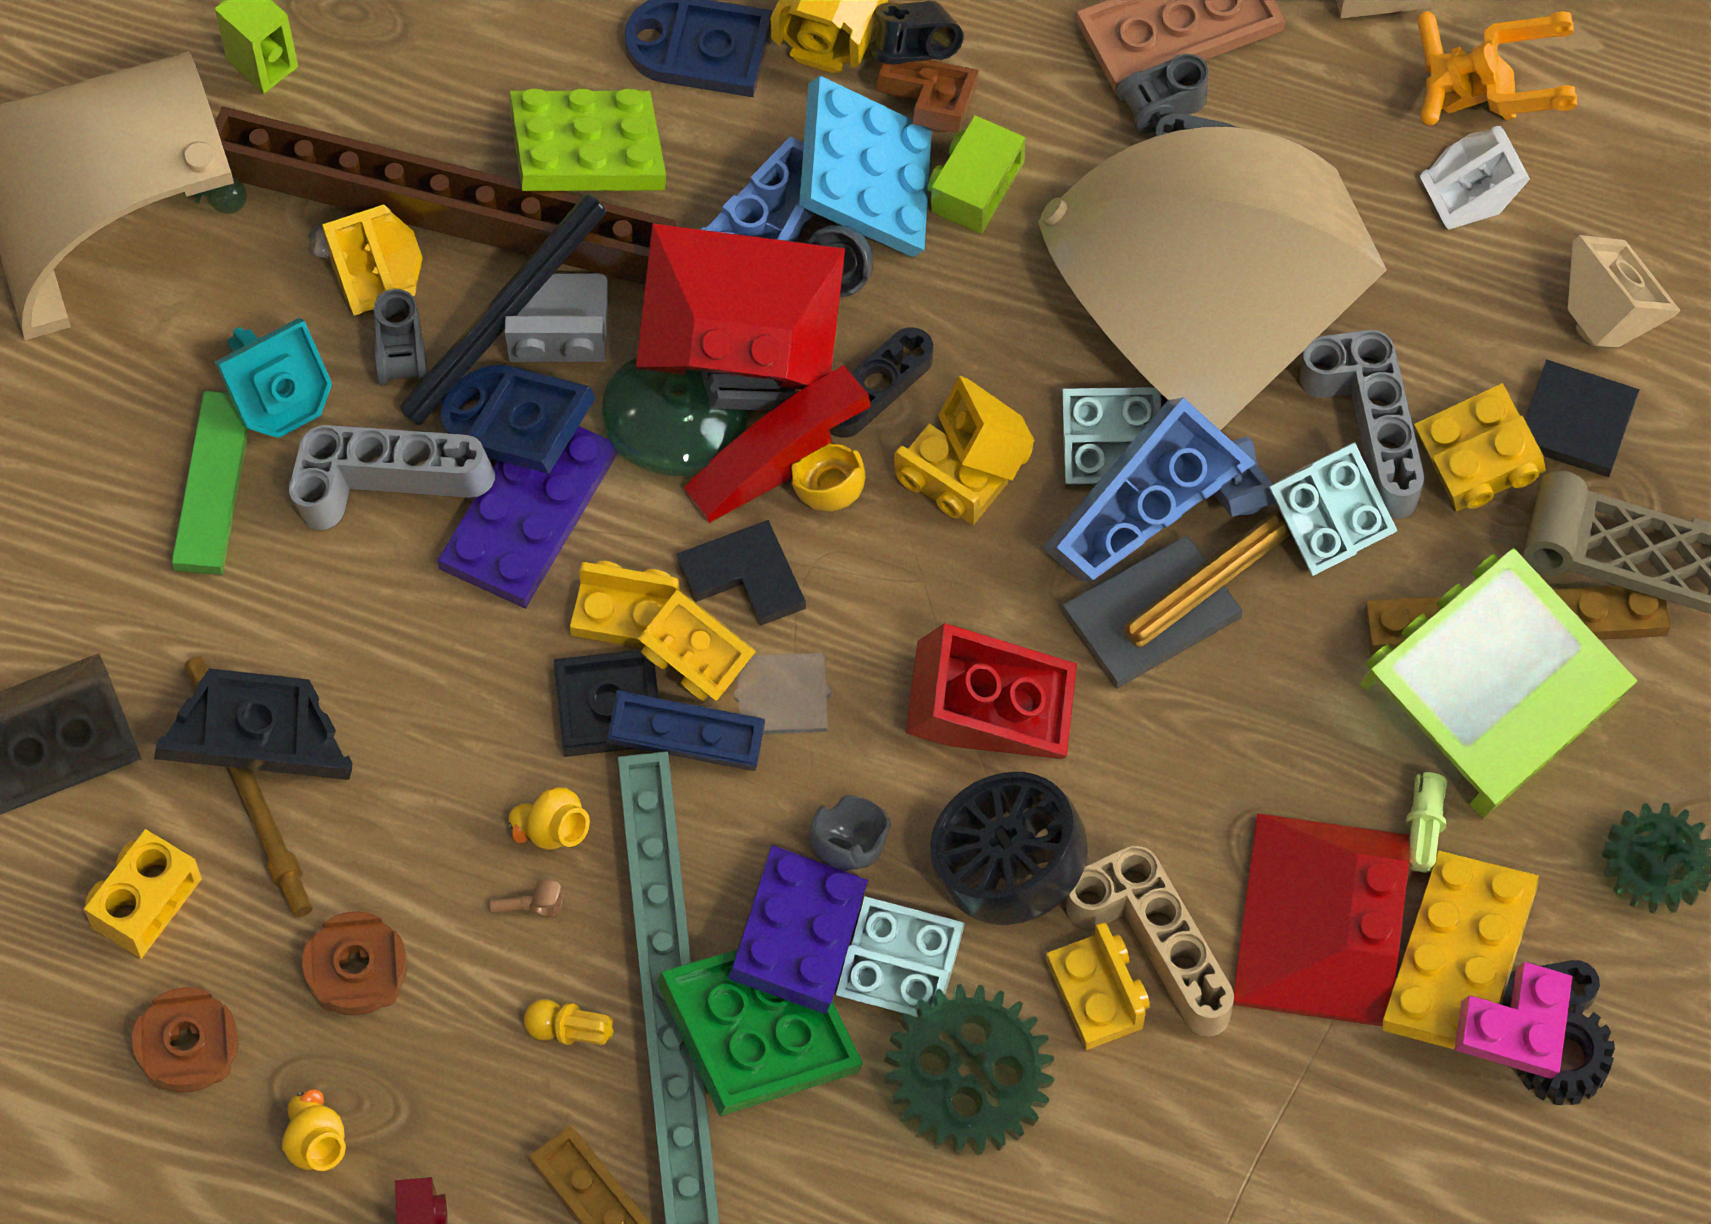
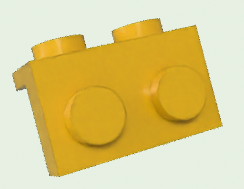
(695, 646)

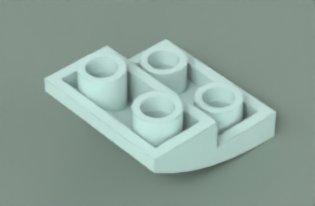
(1101, 427)
(1332, 508)
(899, 956)

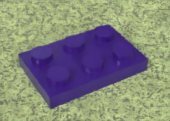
(798, 929)

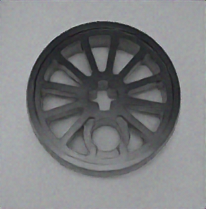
(1009, 847)

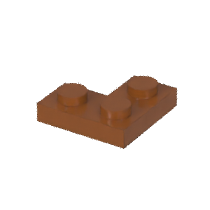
(941, 91)

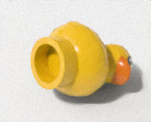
(551, 821)
(314, 1134)

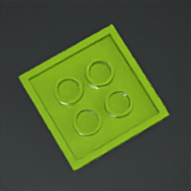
(586, 140)

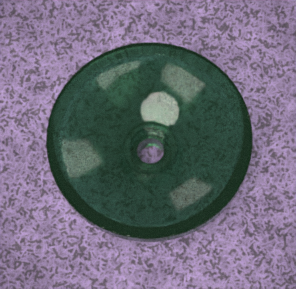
(666, 430)

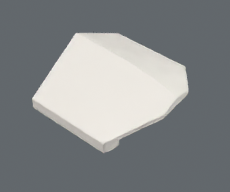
(1475, 178)

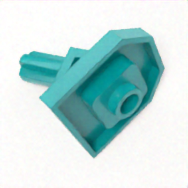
(275, 378)

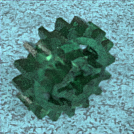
(1637, 861)

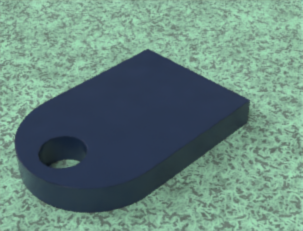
(700, 44)
(519, 415)

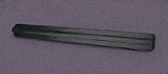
(506, 303)

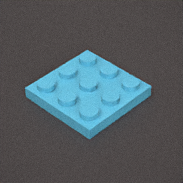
(865, 167)

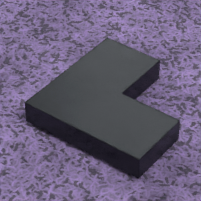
(746, 559)

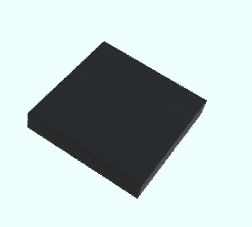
(1580, 417)
(588, 694)

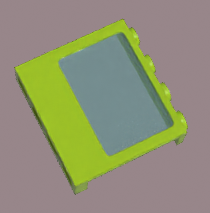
(1500, 677)

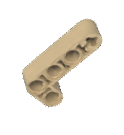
(1160, 943)

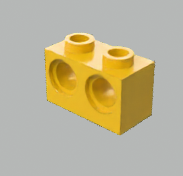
(154, 898)

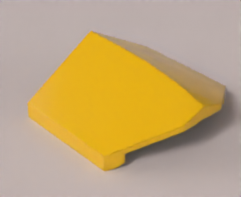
(372, 255)

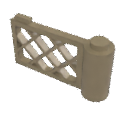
(1562, 536)

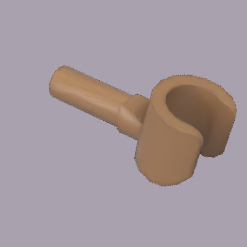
(545, 902)

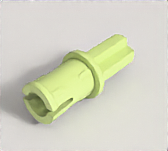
(1426, 820)

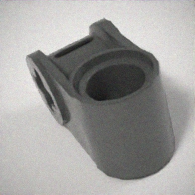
(1159, 92)
(398, 345)

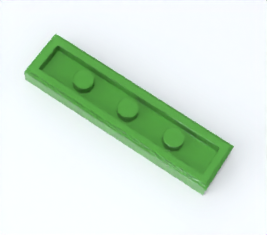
(211, 487)

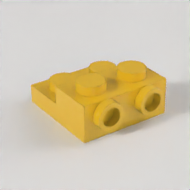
(1481, 448)

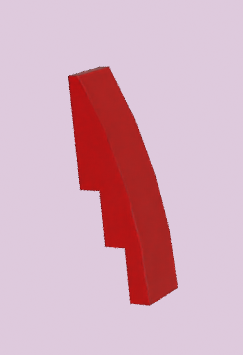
(765, 451)

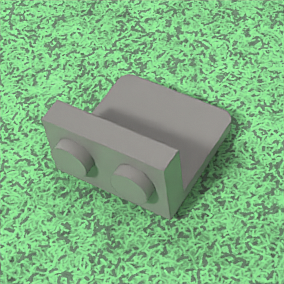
(561, 322)

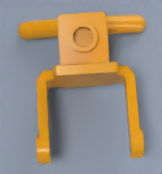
(1482, 75)

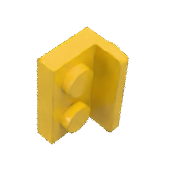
(936, 471)
(618, 602)
(1099, 987)

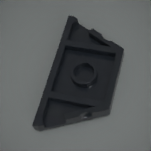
(255, 726)

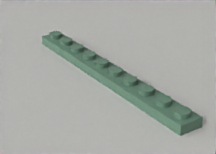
(664, 945)

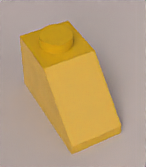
(985, 430)

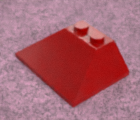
(739, 306)
(1322, 919)

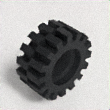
(1591, 1073)

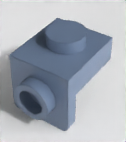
(1248, 490)

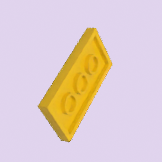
(1459, 946)

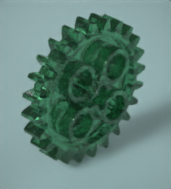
(931, 1095)

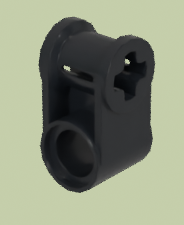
(914, 33)

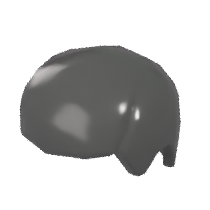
(857, 255)
(849, 833)

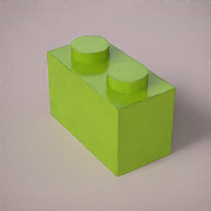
(257, 40)
(976, 174)

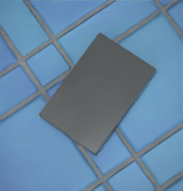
(1103, 611)

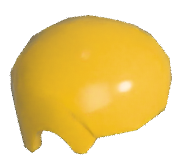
(829, 478)

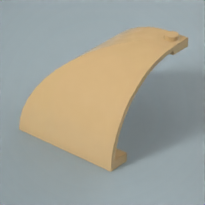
(91, 157)
(1212, 258)

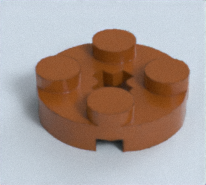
(360, 992)
(206, 1061)

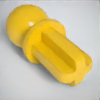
(547, 1020)

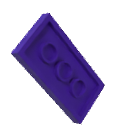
(525, 520)

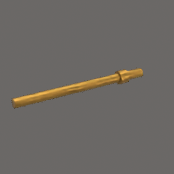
(282, 864)

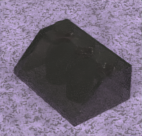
(61, 732)

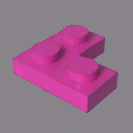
(1526, 1034)

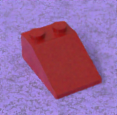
(990, 695)

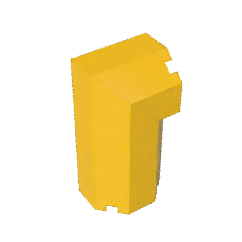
(825, 31)

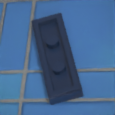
(686, 730)

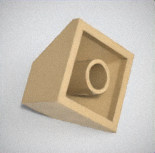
(1614, 293)

